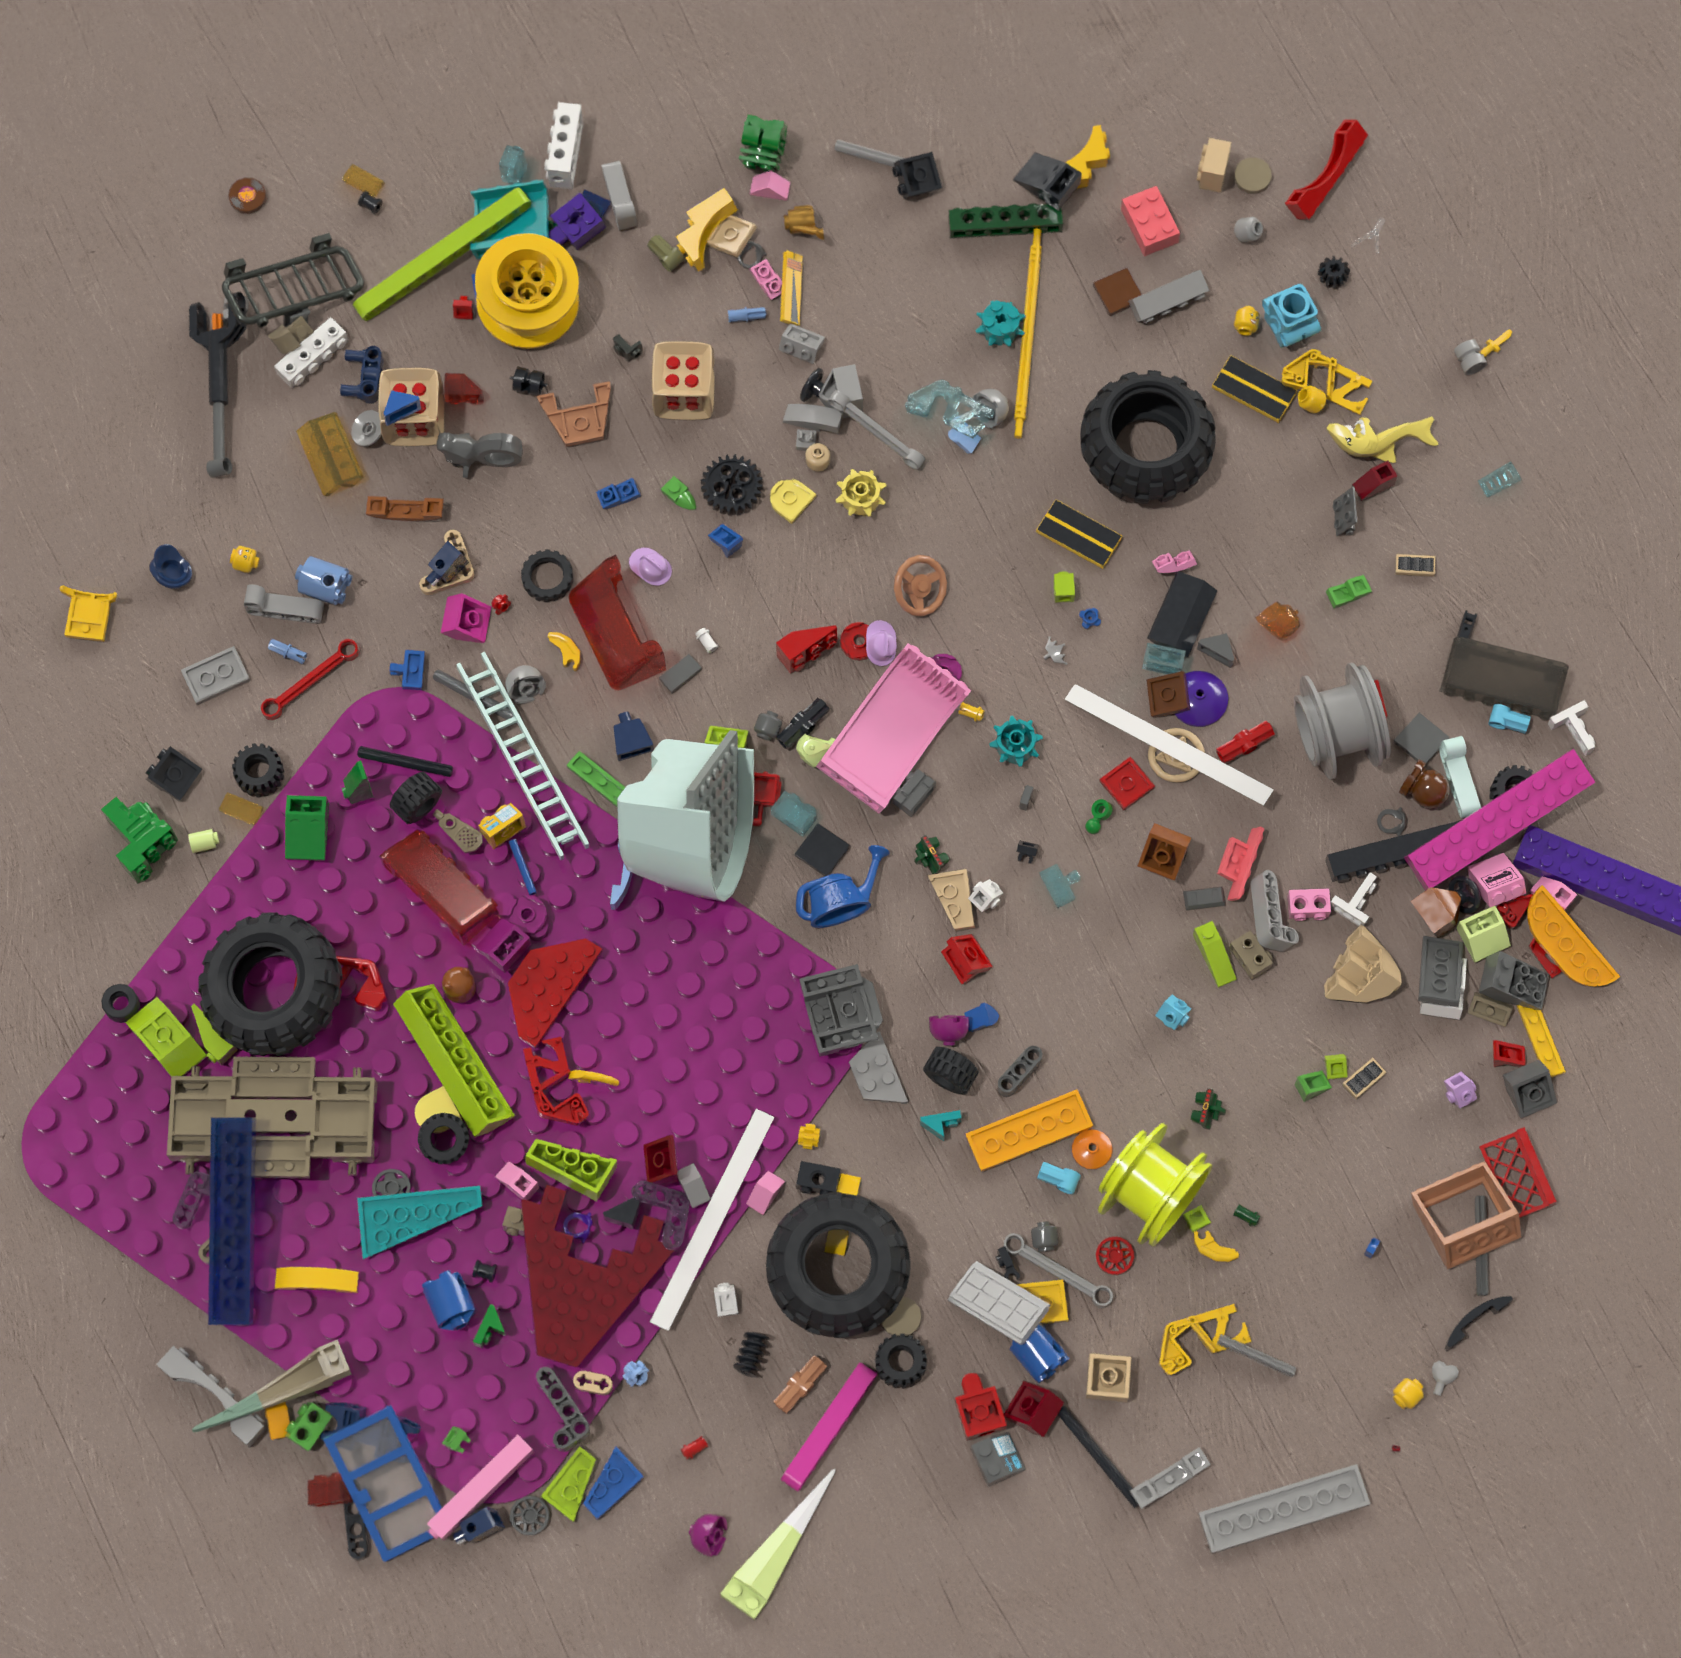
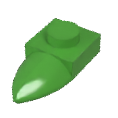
(679, 494)

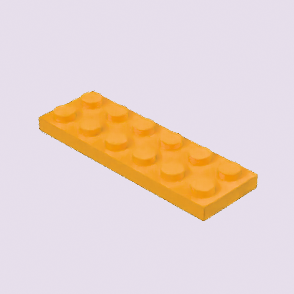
(1029, 1130)

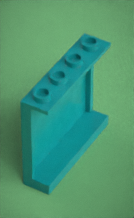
(532, 221)

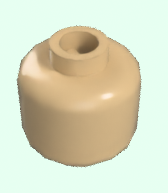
(817, 457)

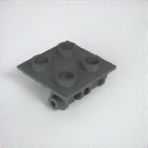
(1345, 512)

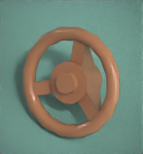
(919, 586)

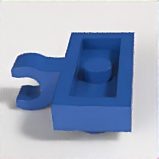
(411, 669)

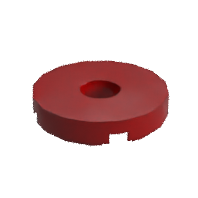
(847, 638)

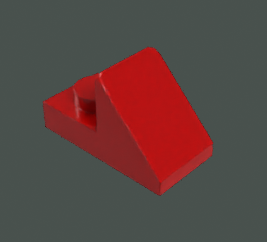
(1508, 1054)

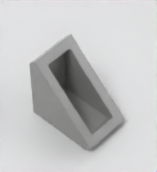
(693, 1186)

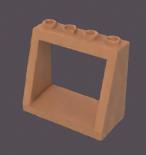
(1479, 1237)

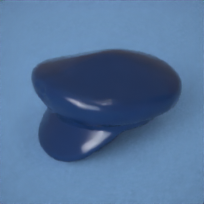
(170, 567)

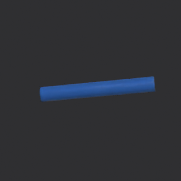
(522, 867)

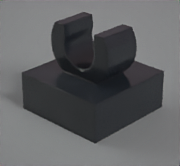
(1027, 848)

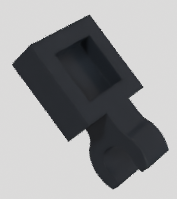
(1004, 1260)

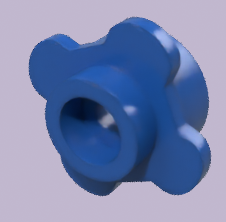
(1093, 613)

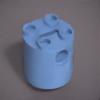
(317, 577)

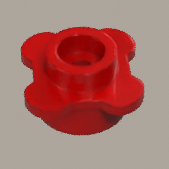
(500, 603)

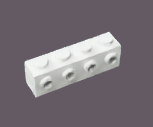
(311, 353)

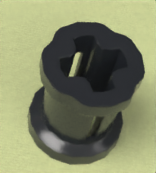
(370, 202)
(484, 1271)

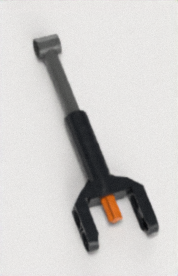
(216, 343)

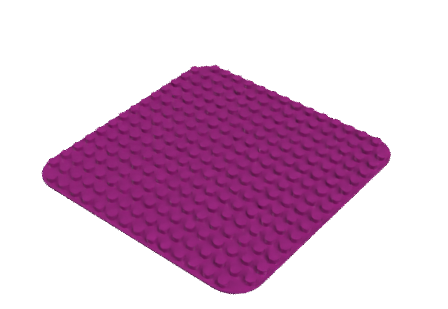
(682, 1007)

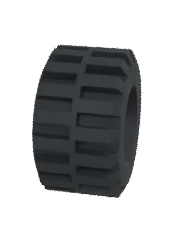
(255, 755)
(1508, 777)
(415, 798)
(950, 1070)
(452, 1154)
(903, 1343)

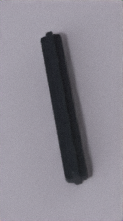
(405, 761)

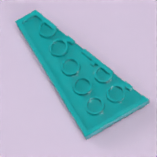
(398, 1217)

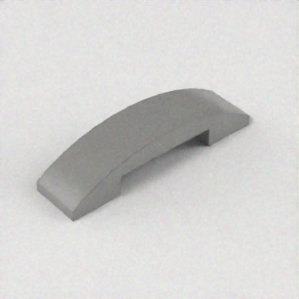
(1170, 1478)

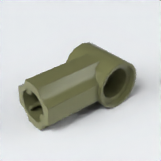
(668, 256)

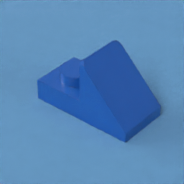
(726, 539)

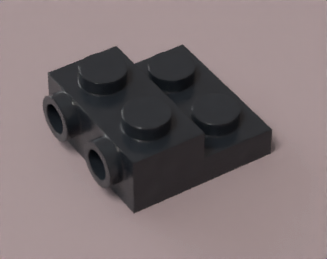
(917, 175)
(173, 773)

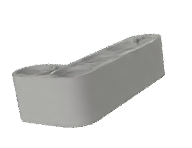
(619, 195)
(284, 607)
(1267, 914)

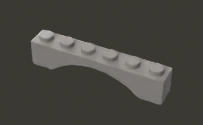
(181, 1369)

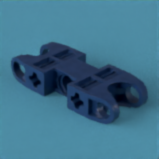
(350, 1413)

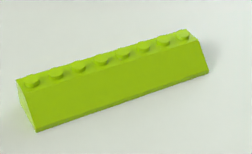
(453, 1059)

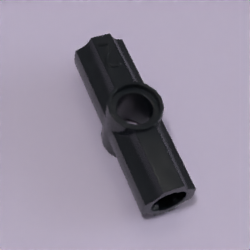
(803, 723)

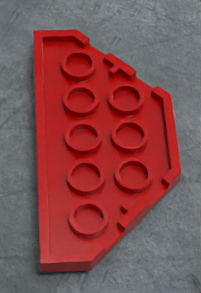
(547, 983)

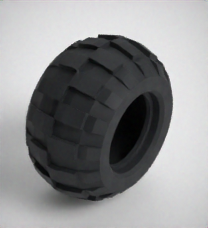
(1155, 399)
(838, 1314)

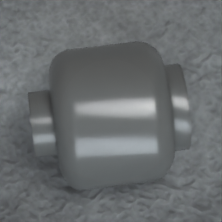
(767, 725)
(1044, 1236)

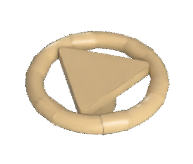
(1173, 762)

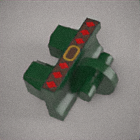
(928, 856)
(1210, 1110)

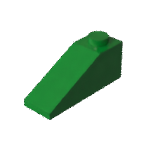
(357, 785)

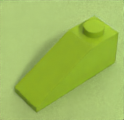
(1214, 953)
(217, 1048)

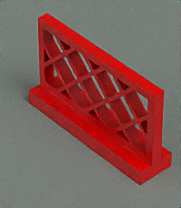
(1533, 1165)

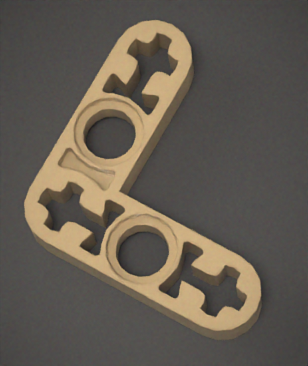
(459, 579)

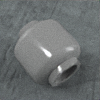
(1248, 229)

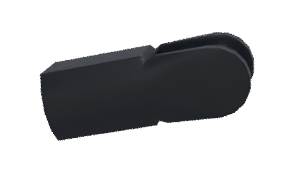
(1466, 629)

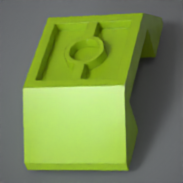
(166, 1038)

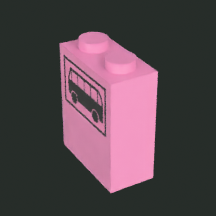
(1497, 880)

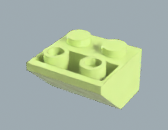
(1484, 934)

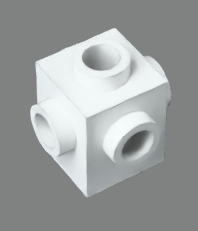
(986, 895)

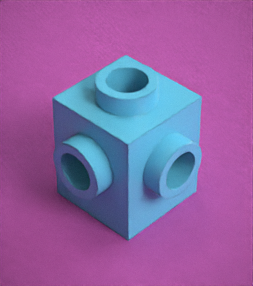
(1174, 1012)

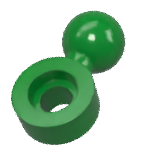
(1093, 825)

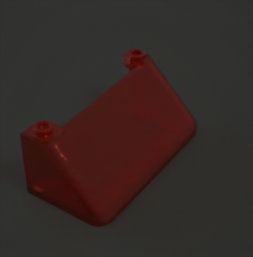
(611, 630)

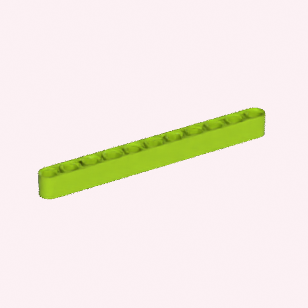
(441, 254)

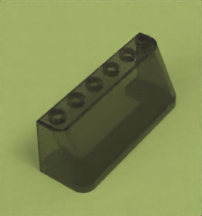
(1504, 677)

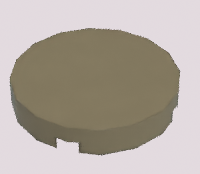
(1252, 175)
(904, 1319)

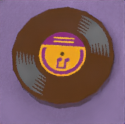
(247, 195)

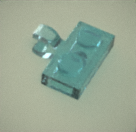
(1059, 885)

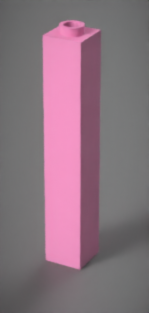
(479, 1488)

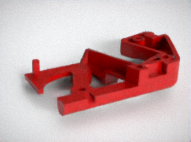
(1511, 912)
(372, 992)
(569, 1111)

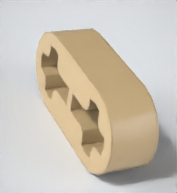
(591, 1388)

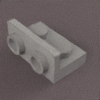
(801, 343)

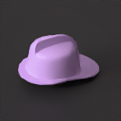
(650, 566)
(881, 643)

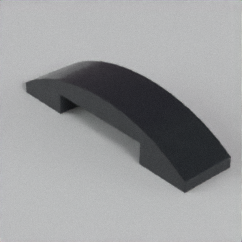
(1494, 1305)

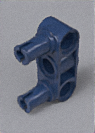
(370, 374)

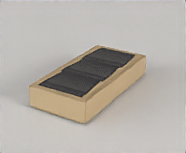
(1415, 565)
(1364, 1078)

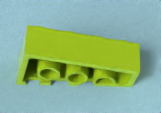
(571, 1167)

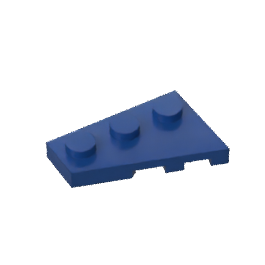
(613, 1483)

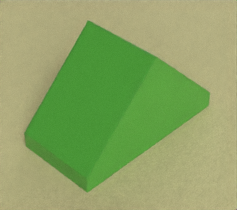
(1312, 1085)

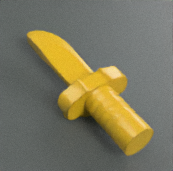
(1494, 345)

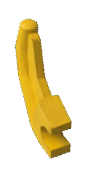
(568, 648)
(587, 1077)
(1212, 1250)

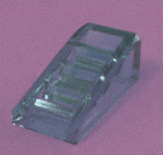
(1495, 474)

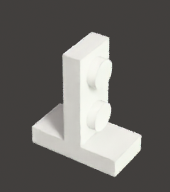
(1575, 726)
(1350, 911)

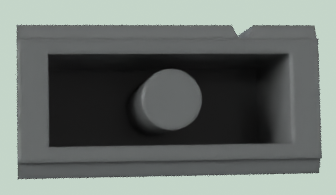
(914, 792)

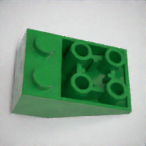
(306, 827)

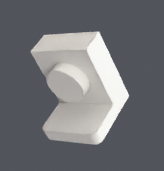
(725, 1299)

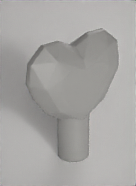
(1443, 1375)

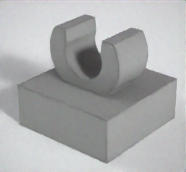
(805, 439)

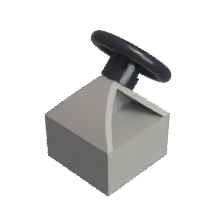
(841, 379)

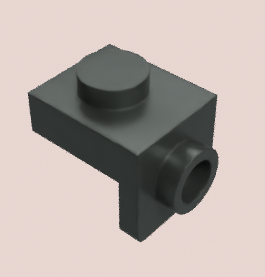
(622, 348)

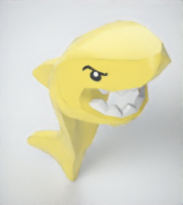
(1364, 443)

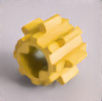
(809, 1136)

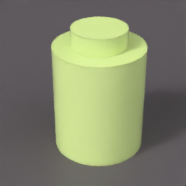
(203, 840)

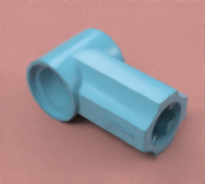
(1503, 718)
(1064, 1179)

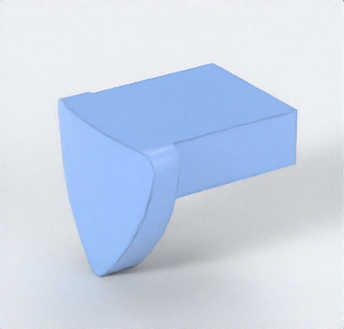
(964, 441)

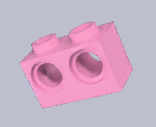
(1308, 898)

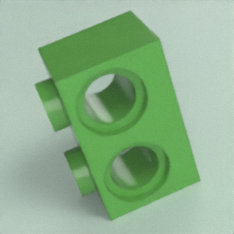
(312, 1429)

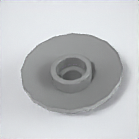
(366, 428)

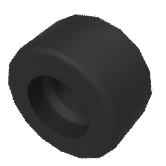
(112, 994)

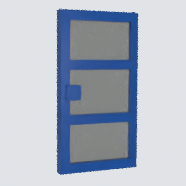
(385, 1481)

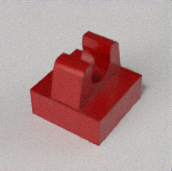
(463, 308)

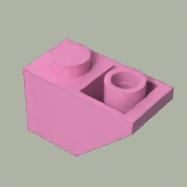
(1558, 890)
(517, 1181)

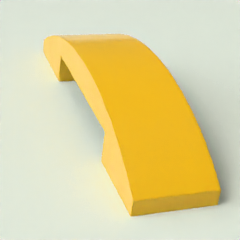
(838, 1238)
(316, 1278)

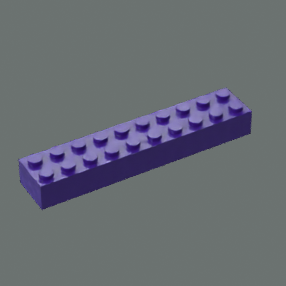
(1601, 878)

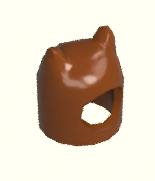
(458, 984)

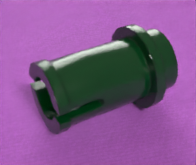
(1247, 1215)

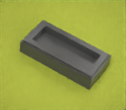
(680, 673)

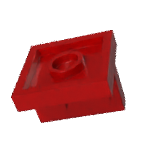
(965, 957)

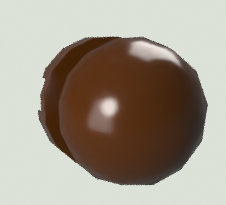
(1427, 787)

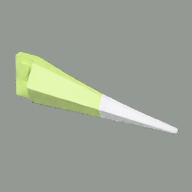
(759, 1575)

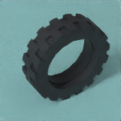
(545, 557)

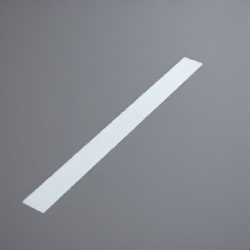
(1169, 744)
(712, 1219)

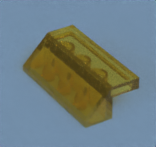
(329, 453)

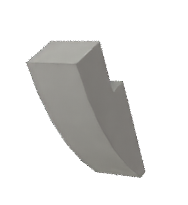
(813, 417)

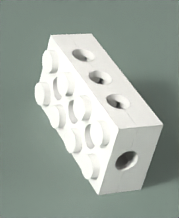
(564, 145)

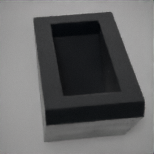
(624, 1213)

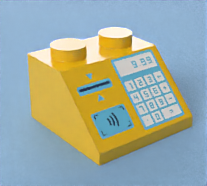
(502, 825)

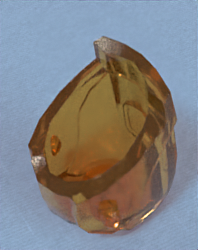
(1279, 620)

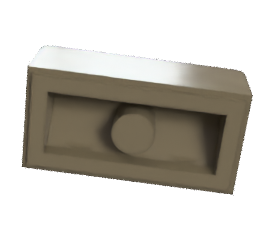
(1490, 1009)

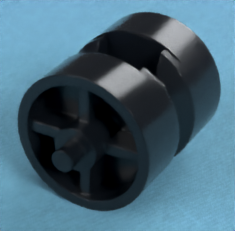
(528, 381)

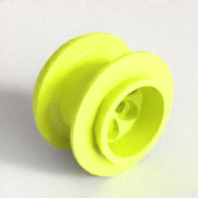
(1152, 1184)

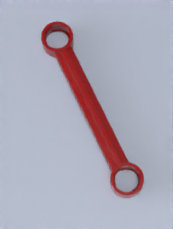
(310, 679)

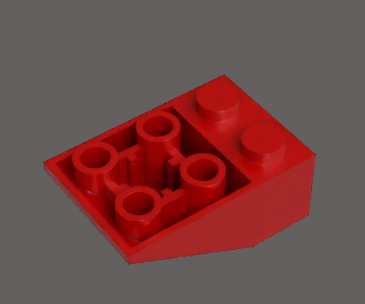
(805, 645)

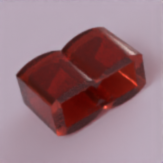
(327, 1491)

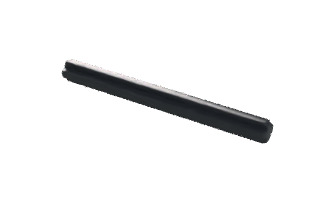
(1097, 1454)

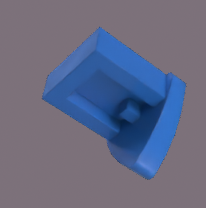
(981, 1017)

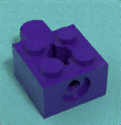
(576, 223)

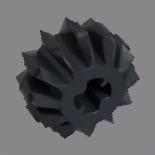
(1338, 277)

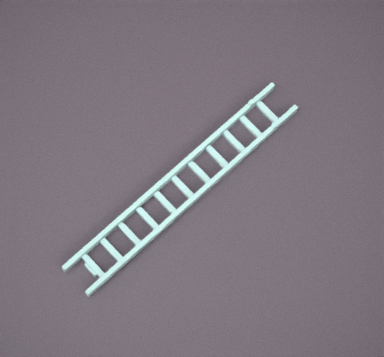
(567, 837)

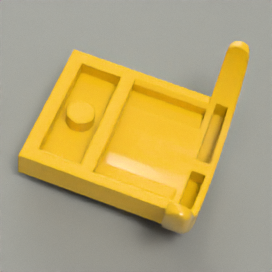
(87, 614)

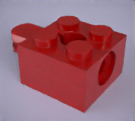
(979, 1408)

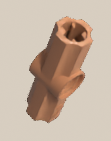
(800, 1384)

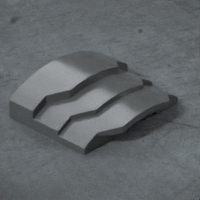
(841, 1009)

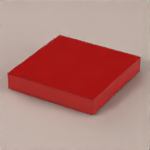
(1127, 783)

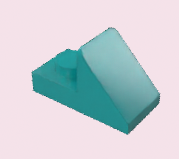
(935, 1122)

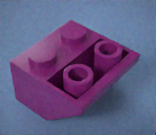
(504, 944)

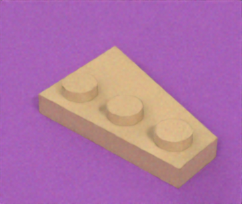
(953, 893)

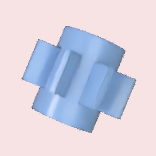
(635, 1373)

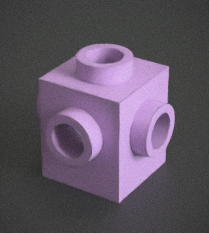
(1460, 1090)

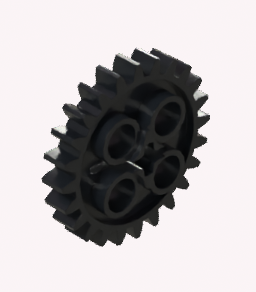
(715, 479)

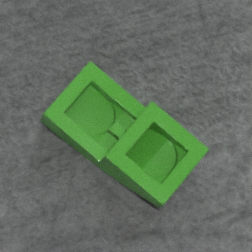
(1349, 591)

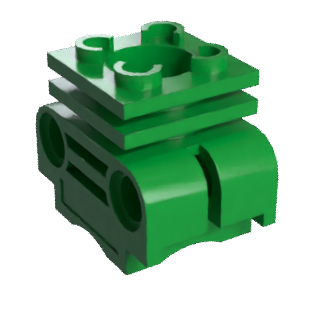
(763, 143)

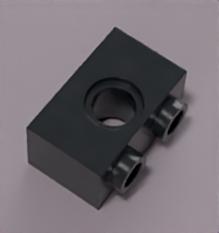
(809, 1171)

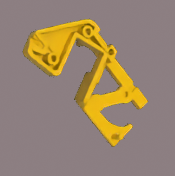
(1296, 376)
(1172, 1355)

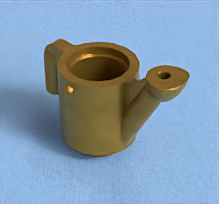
(802, 221)

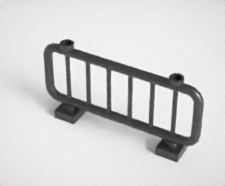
(320, 247)

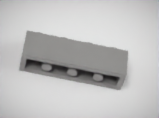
(1168, 296)

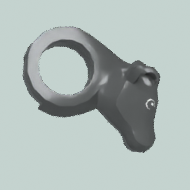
(490, 449)

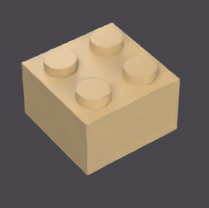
(1213, 165)
(1108, 1377)

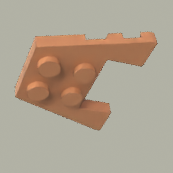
(579, 423)

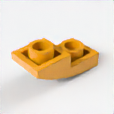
(277, 1420)

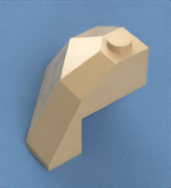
(1363, 971)

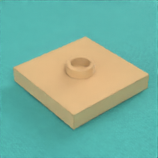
(731, 236)

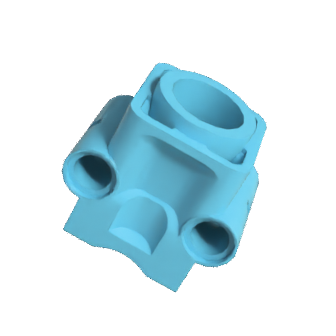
(1291, 327)

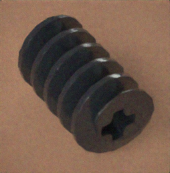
(750, 1353)

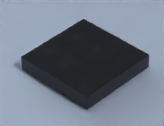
(822, 850)

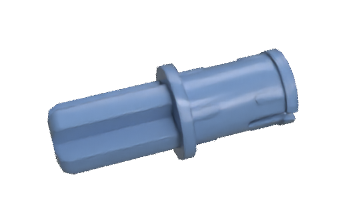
(746, 314)
(287, 651)

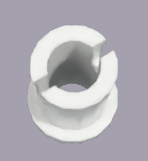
(706, 640)

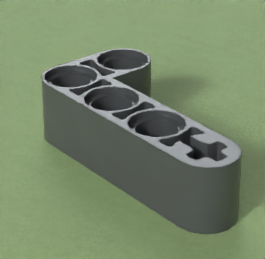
(560, 1405)

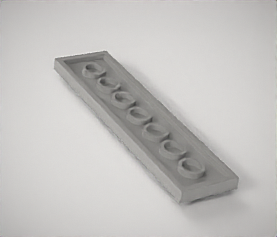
(1284, 1508)

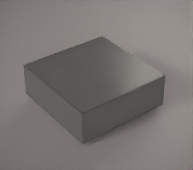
(1026, 796)

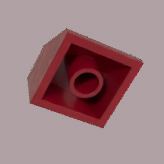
(661, 1161)
(1033, 1408)

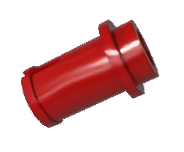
(693, 1448)

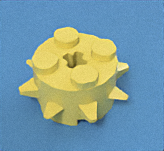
(851, 494)

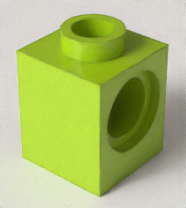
(1064, 587)

